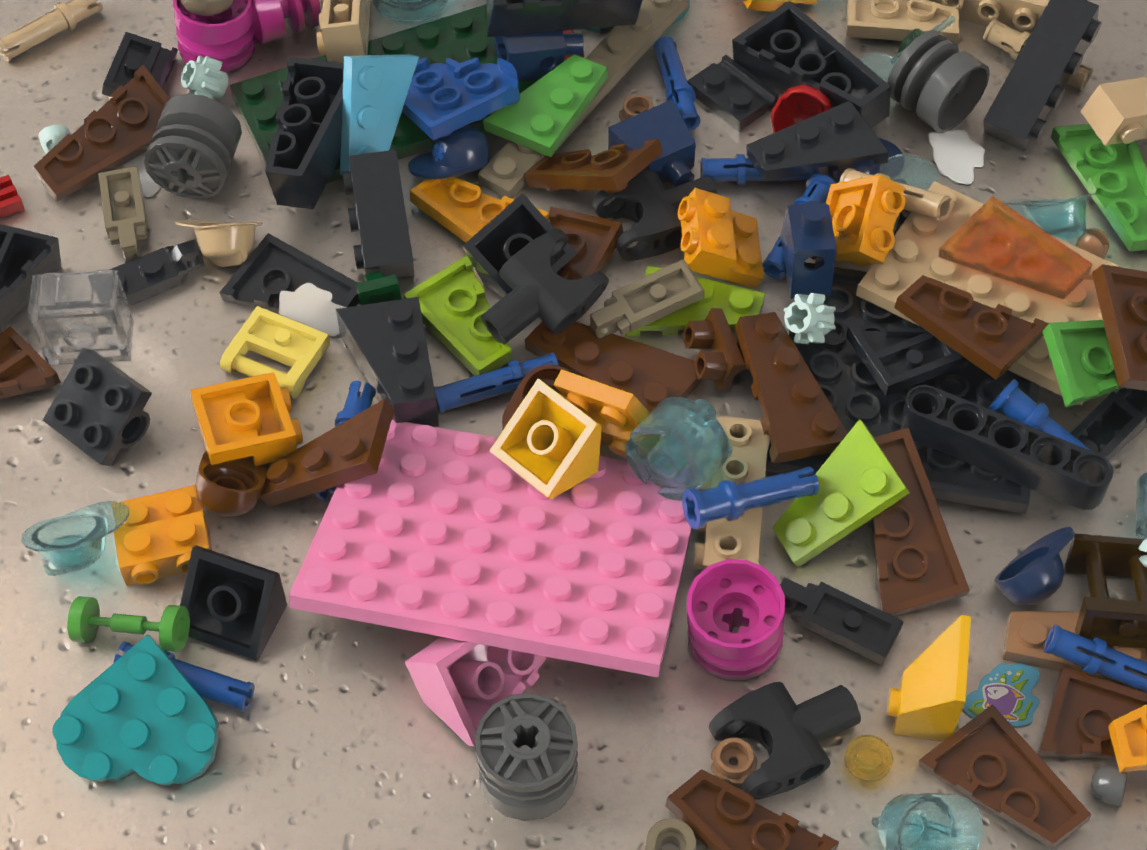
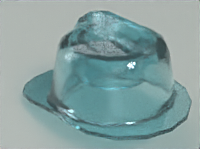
(1056, 216)
(76, 538)
(929, 823)

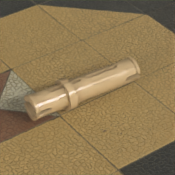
(61, 18)
(1013, 43)
(916, 199)

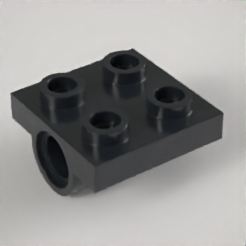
(99, 408)

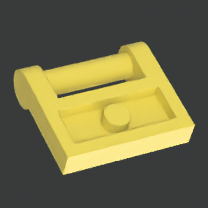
(278, 340)

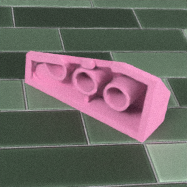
(466, 678)

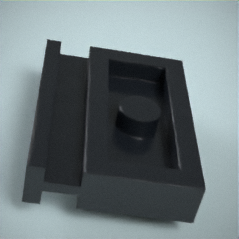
(134, 53)
(733, 93)

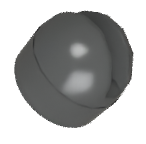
(1109, 784)

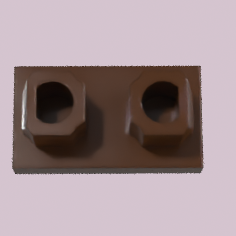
(720, 348)

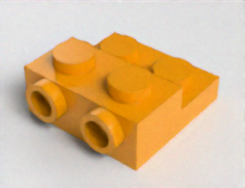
(865, 218)
(719, 239)
(610, 407)
(246, 420)
(160, 535)

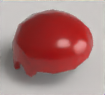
(798, 105)

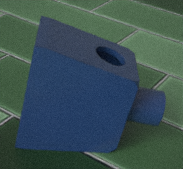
(537, 53)
(674, 136)
(807, 234)

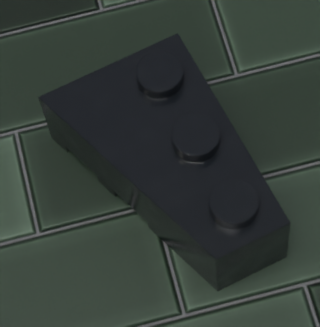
(379, 214)
(21, 256)
(393, 356)

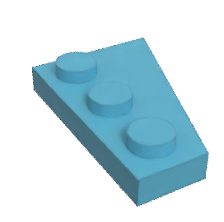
(372, 102)

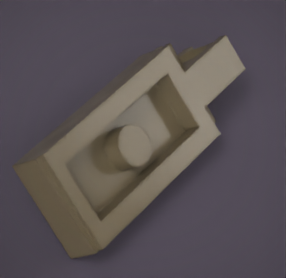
(124, 209)
(647, 300)

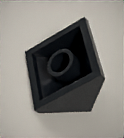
(505, 237)
(232, 602)

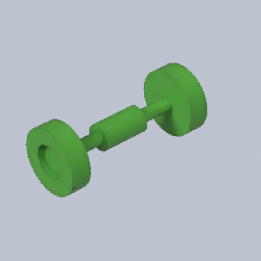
(85, 619)

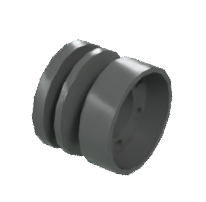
(938, 81)
(193, 146)
(526, 780)

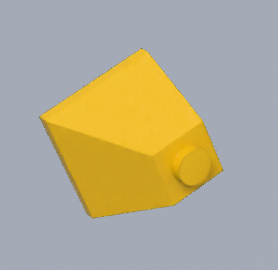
(933, 687)

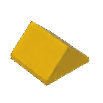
(550, 442)

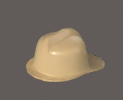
(223, 241)

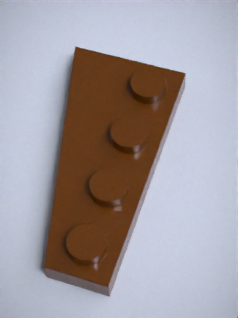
(617, 362)
(911, 539)

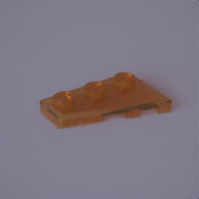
(1015, 250)

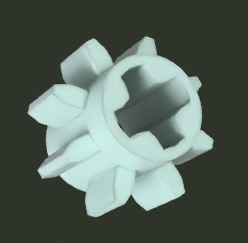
(205, 77)
(809, 318)

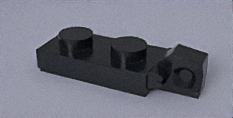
(158, 271)
(842, 618)

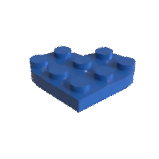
(458, 93)

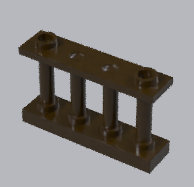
(1109, 619)

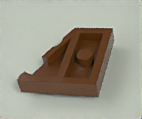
(22, 367)

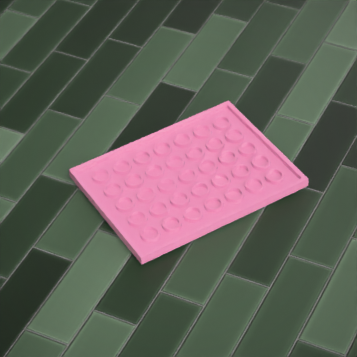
(482, 557)

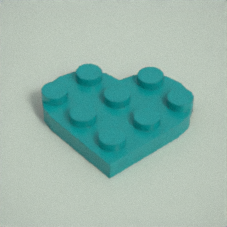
(138, 720)

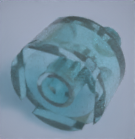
(678, 446)

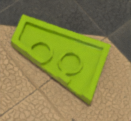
(732, 299)
(453, 310)
(852, 489)

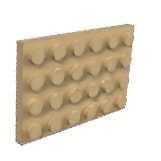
(917, 254)

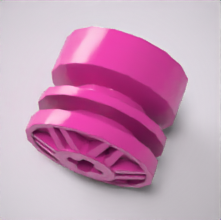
(271, 14)
(222, 36)
(730, 597)

